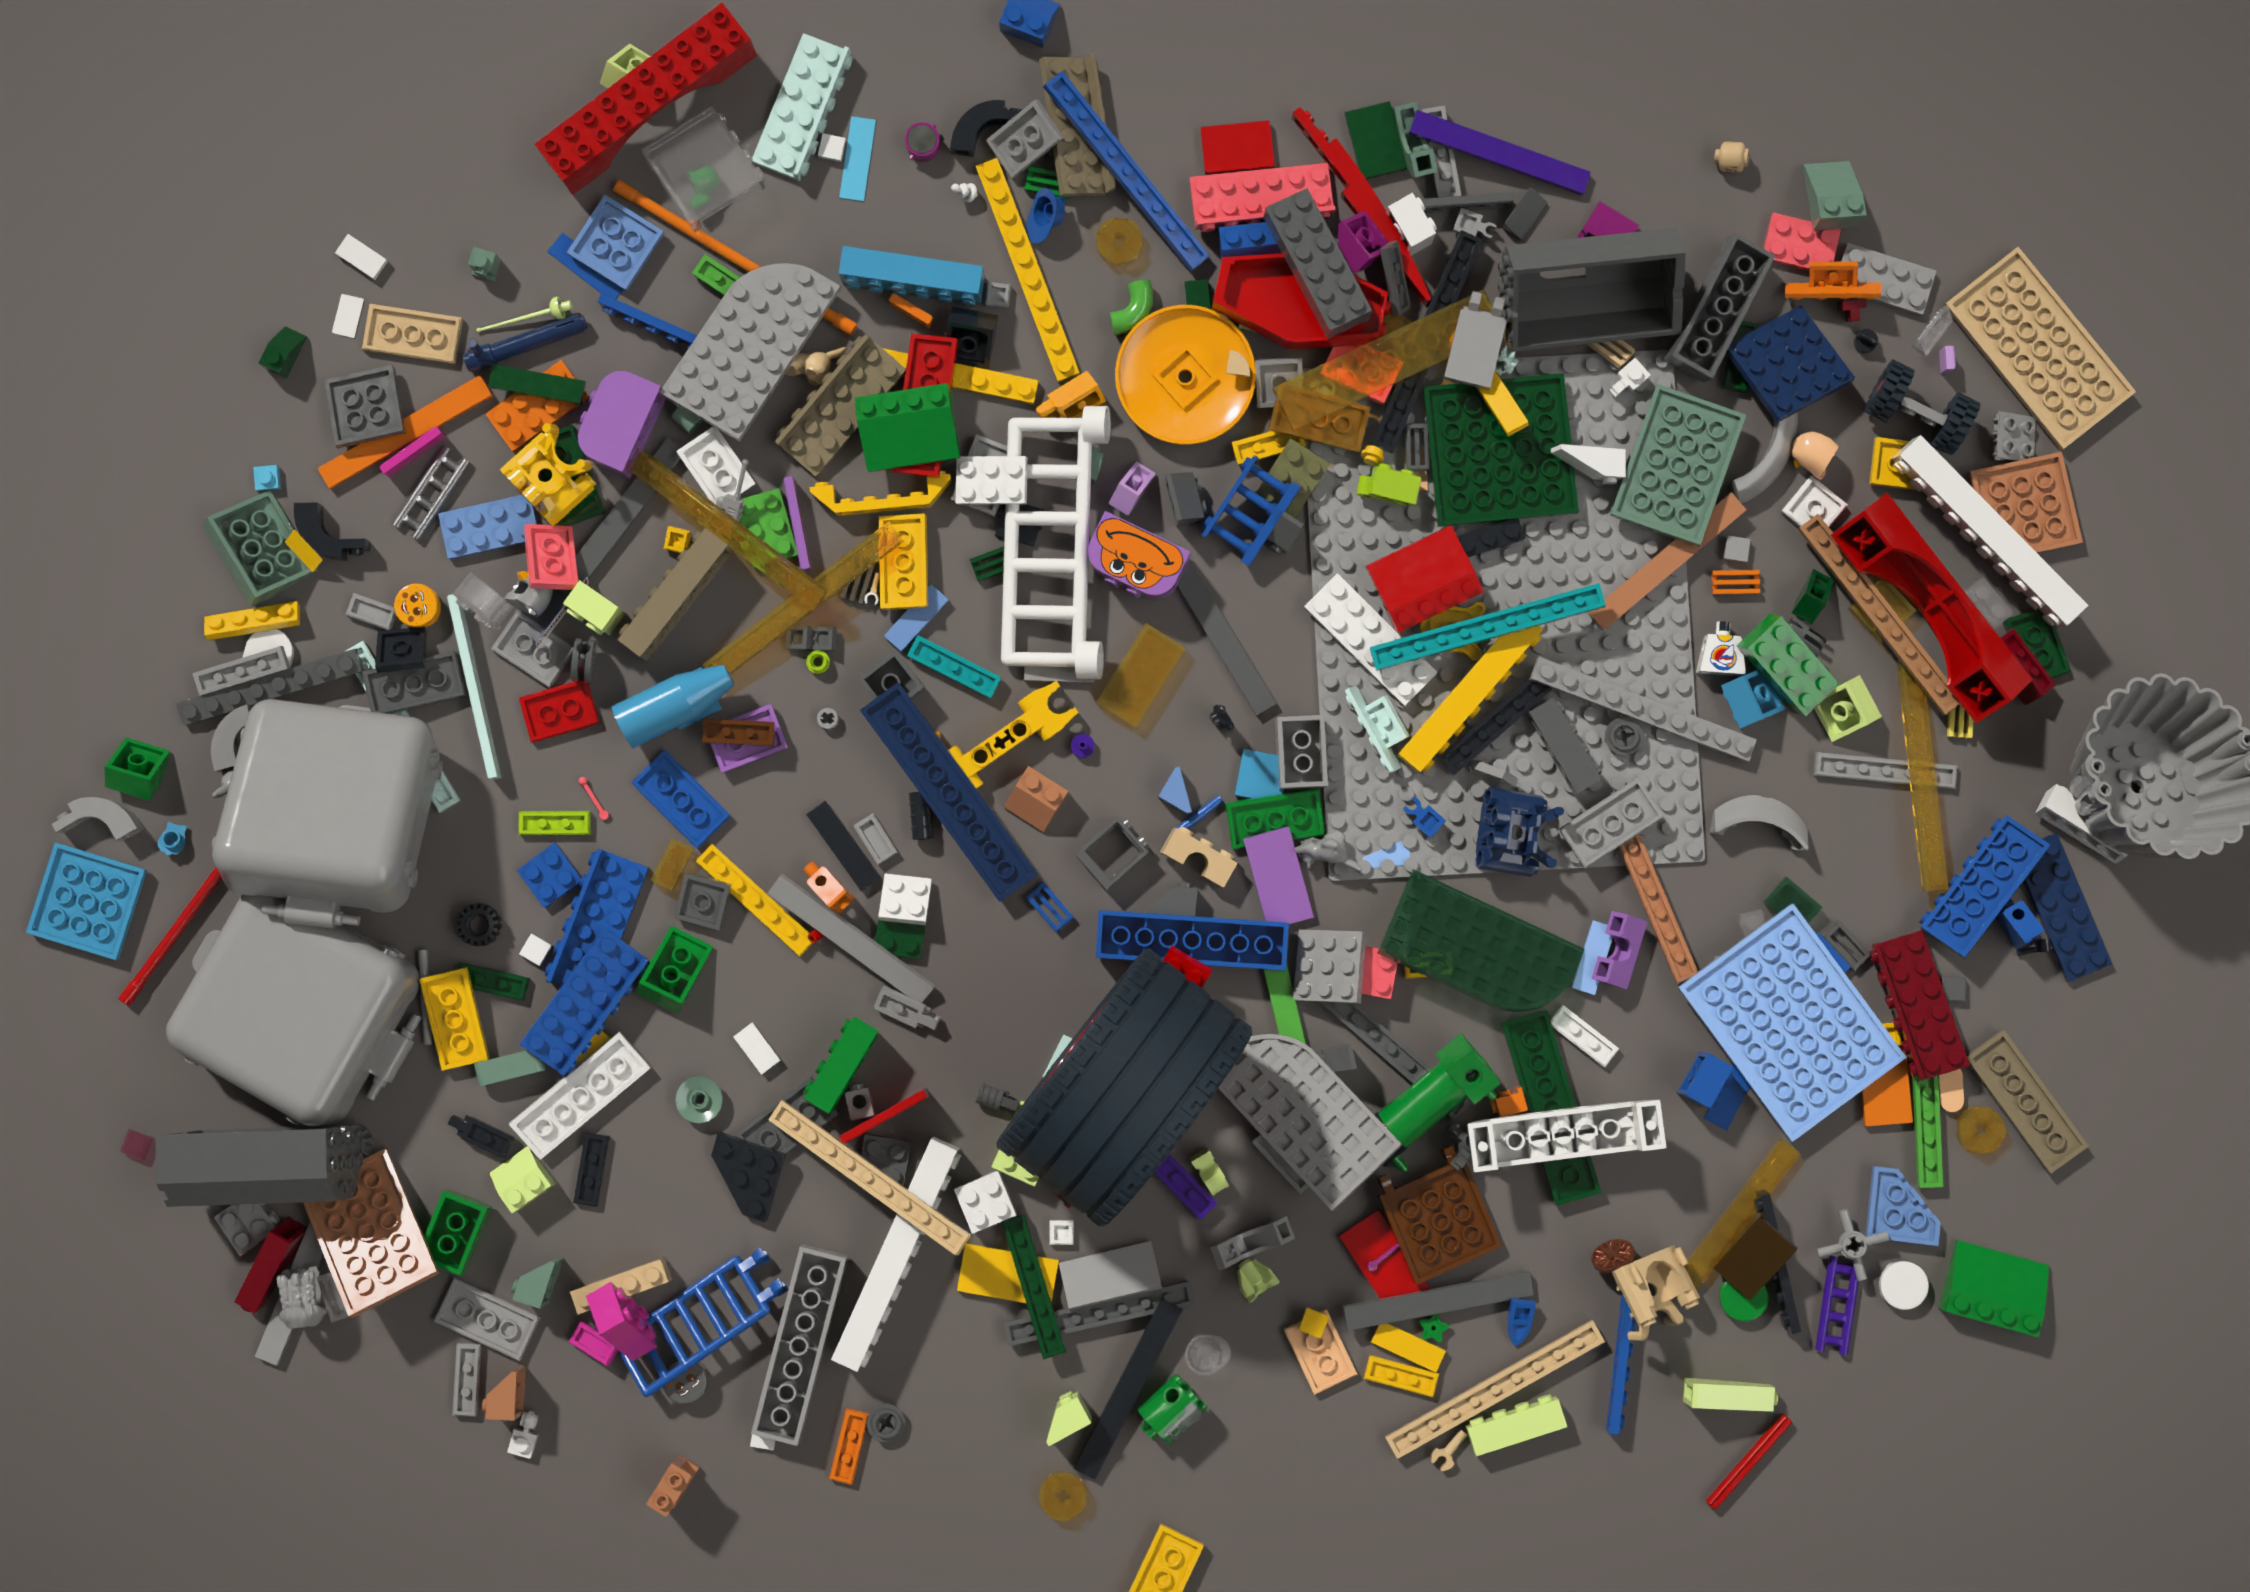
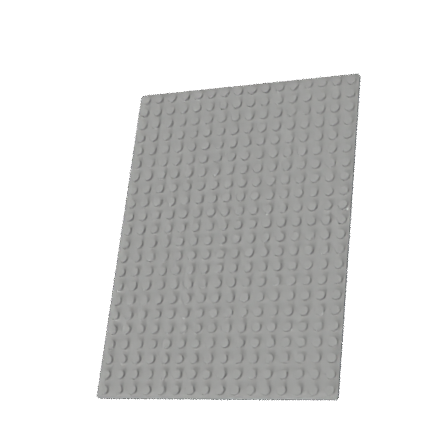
(1640, 651)

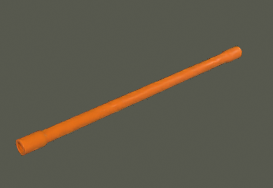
(633, 195)

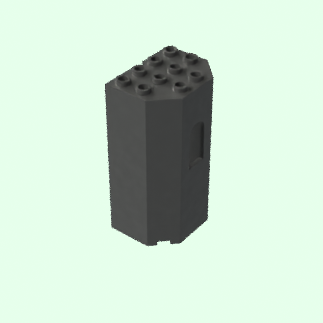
(1626, 291)
(259, 1165)

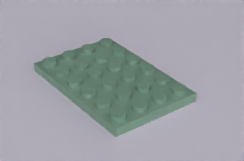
(1678, 465)

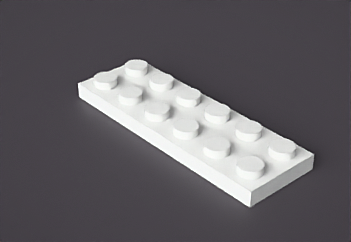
(1361, 627)
(579, 1095)

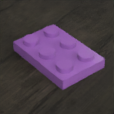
(734, 756)

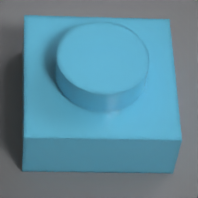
(267, 478)

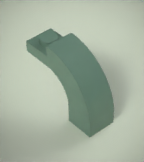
(1417, 154)

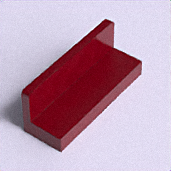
(2041, 679)

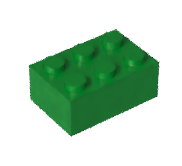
(456, 1230)

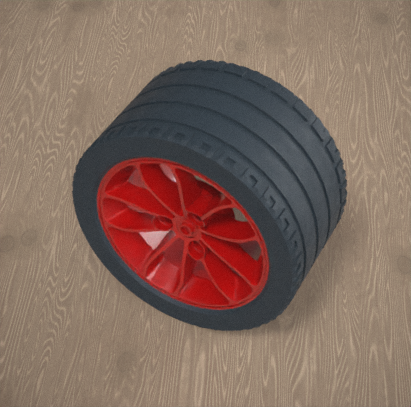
(1125, 1088)

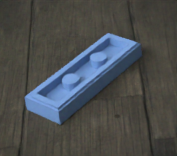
(915, 620)

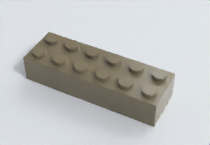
(675, 594)

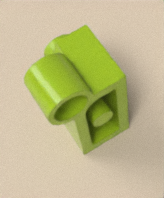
(1390, 485)

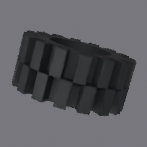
(464, 924)

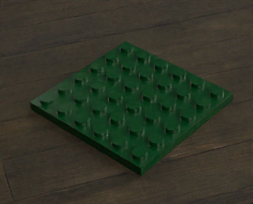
(1495, 476)

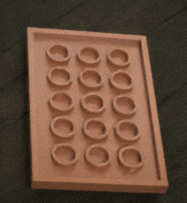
(372, 1238)

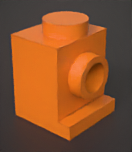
(1508, 1102)

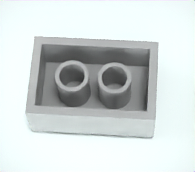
(1301, 752)

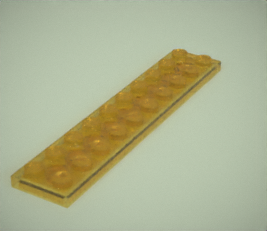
(1372, 366)

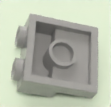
(246, 1225)

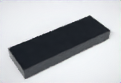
(591, 1169)

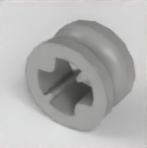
(827, 726)

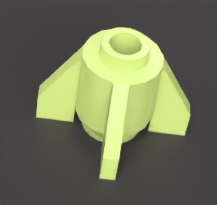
(1255, 1279)

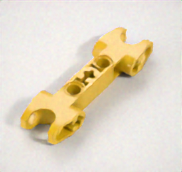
(1036, 719)

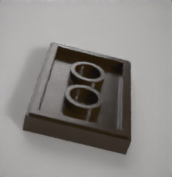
(1755, 1258)

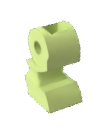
(1209, 1171)

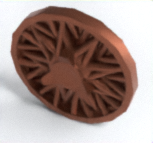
(1612, 1255)

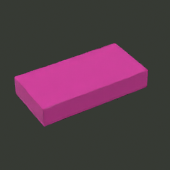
(589, 1341)

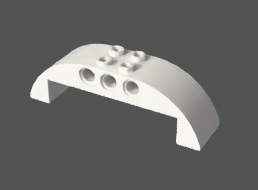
(1566, 1134)

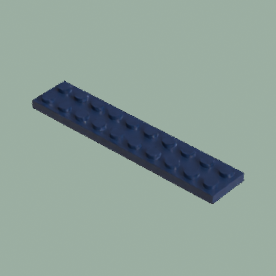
(948, 791)

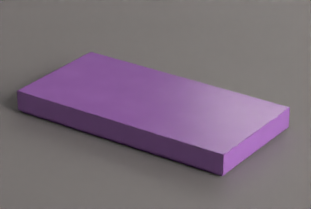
(1278, 876)

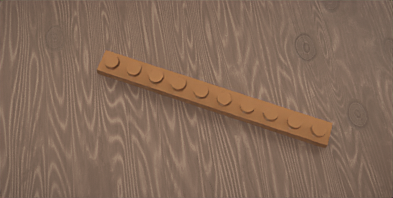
(1880, 615)

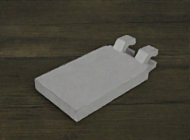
(1476, 344)

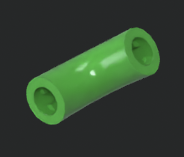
(1139, 307)

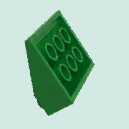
(907, 427)
(1996, 1288)

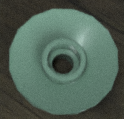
(687, 1103)

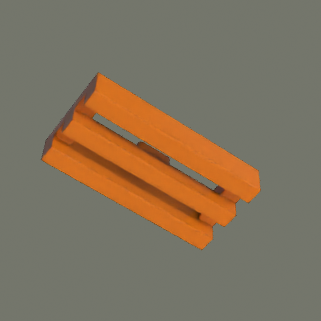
(911, 311)
(1755, 582)

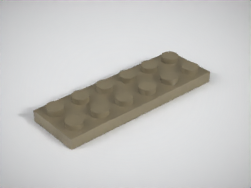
(2026, 1101)

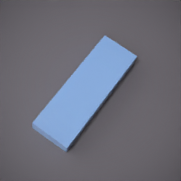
(1596, 945)

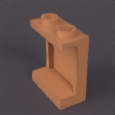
(672, 1485)

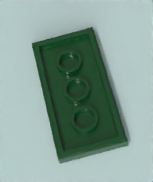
(569, 452)

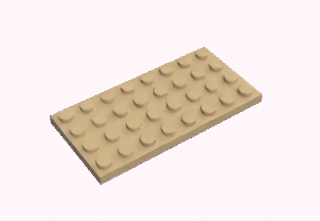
(2039, 348)

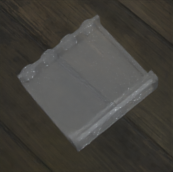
(702, 166)

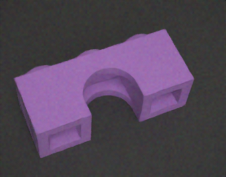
(1628, 935)

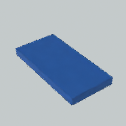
(681, 799)

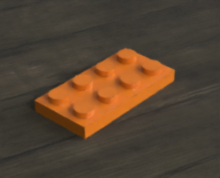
(523, 416)

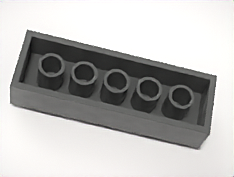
(1317, 263)
(1719, 307)

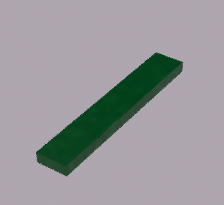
(1033, 1286)

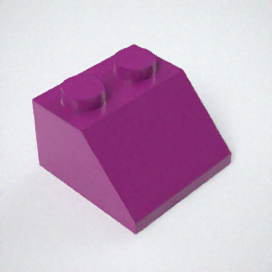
(1360, 241)

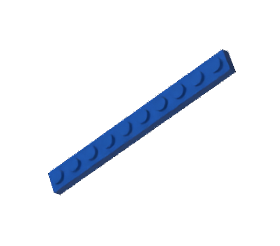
(1126, 170)

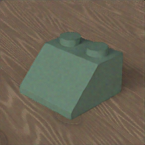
(537, 1285)

